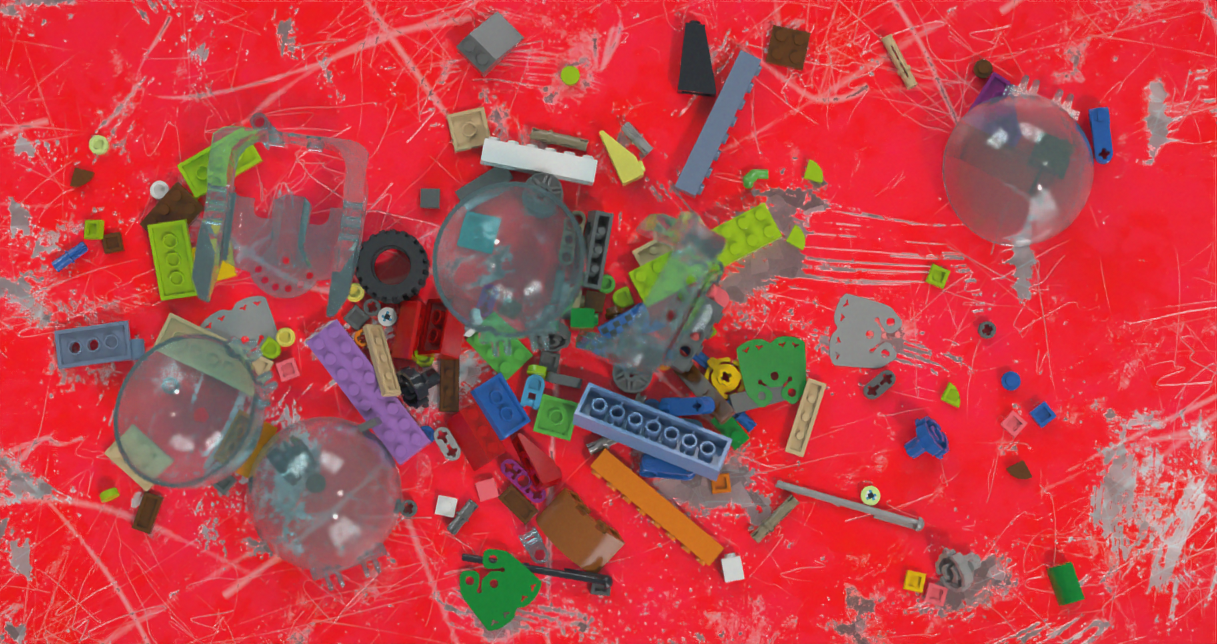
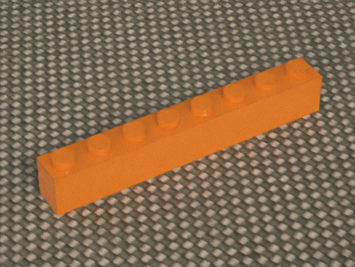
(657, 507)

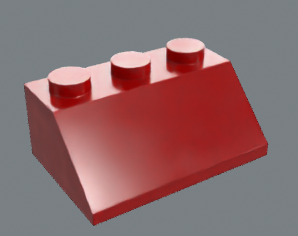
(408, 330)
(440, 332)
(475, 436)

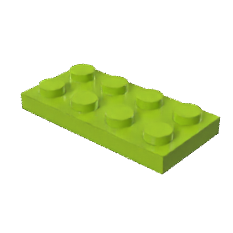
(195, 168)
(172, 258)

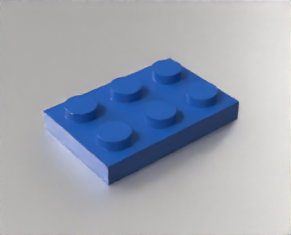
(500, 406)

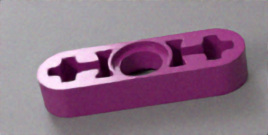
(509, 474)

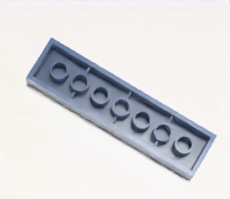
(652, 431)

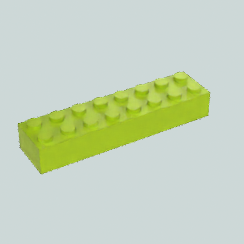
(743, 237)

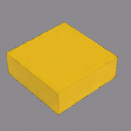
(914, 581)

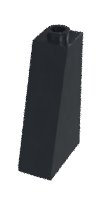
(696, 68)

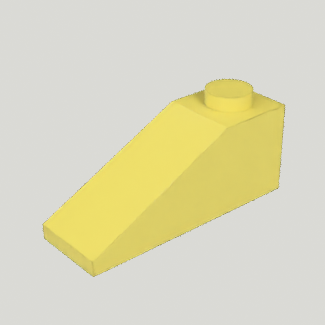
(624, 162)

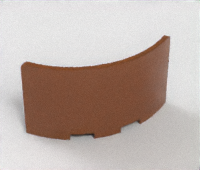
(577, 533)

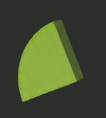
(813, 172)
(796, 238)
(951, 395)

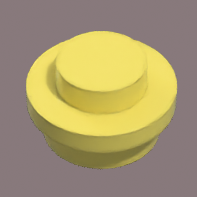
(356, 293)
(285, 337)

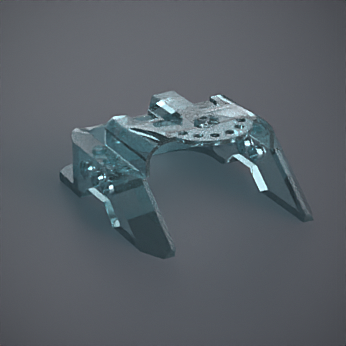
(245, 241)
(651, 337)

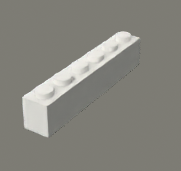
(534, 160)

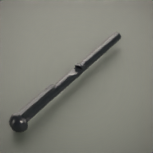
(572, 574)

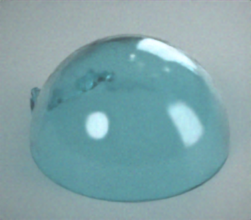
(1019, 167)
(510, 263)
(192, 410)
(325, 496)

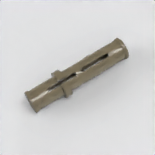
(559, 139)
(771, 522)

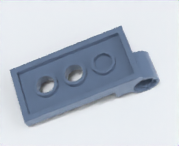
(112, 340)

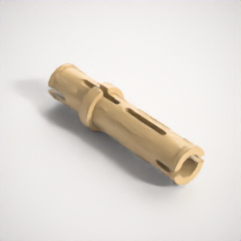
(909, 81)

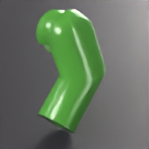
(753, 175)

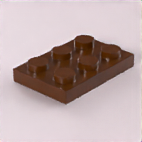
(175, 205)

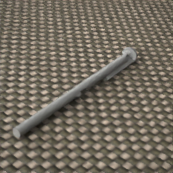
(917, 524)

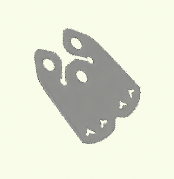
(249, 322)
(852, 331)

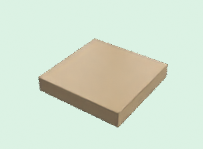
(468, 129)

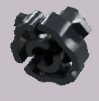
(416, 385)

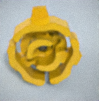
(716, 377)

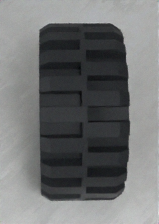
(418, 266)

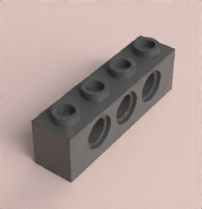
(597, 240)
(694, 347)

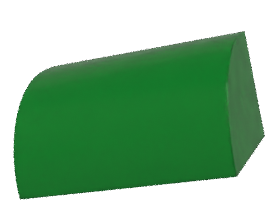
(1065, 583)

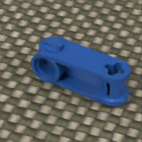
(1101, 135)
(687, 406)
(656, 468)

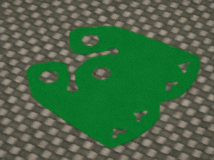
(771, 358)
(506, 597)

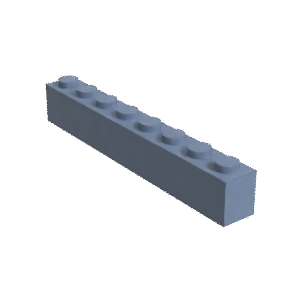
(717, 124)

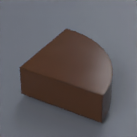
(81, 177)
(1019, 470)

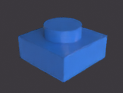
(1042, 414)

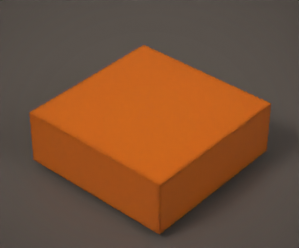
(722, 484)

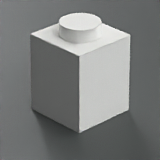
(732, 567)

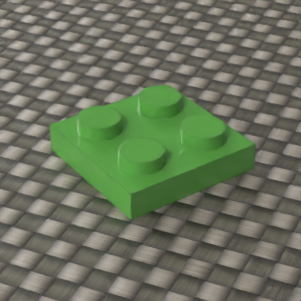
(555, 417)

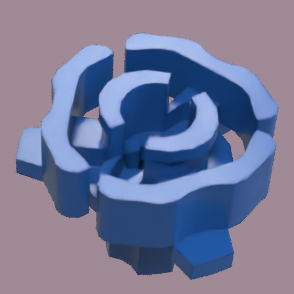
(928, 439)

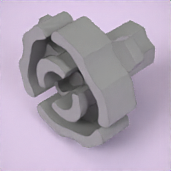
(957, 569)

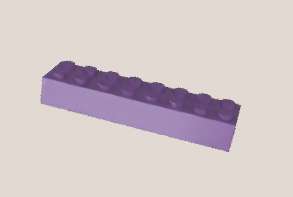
(359, 382)

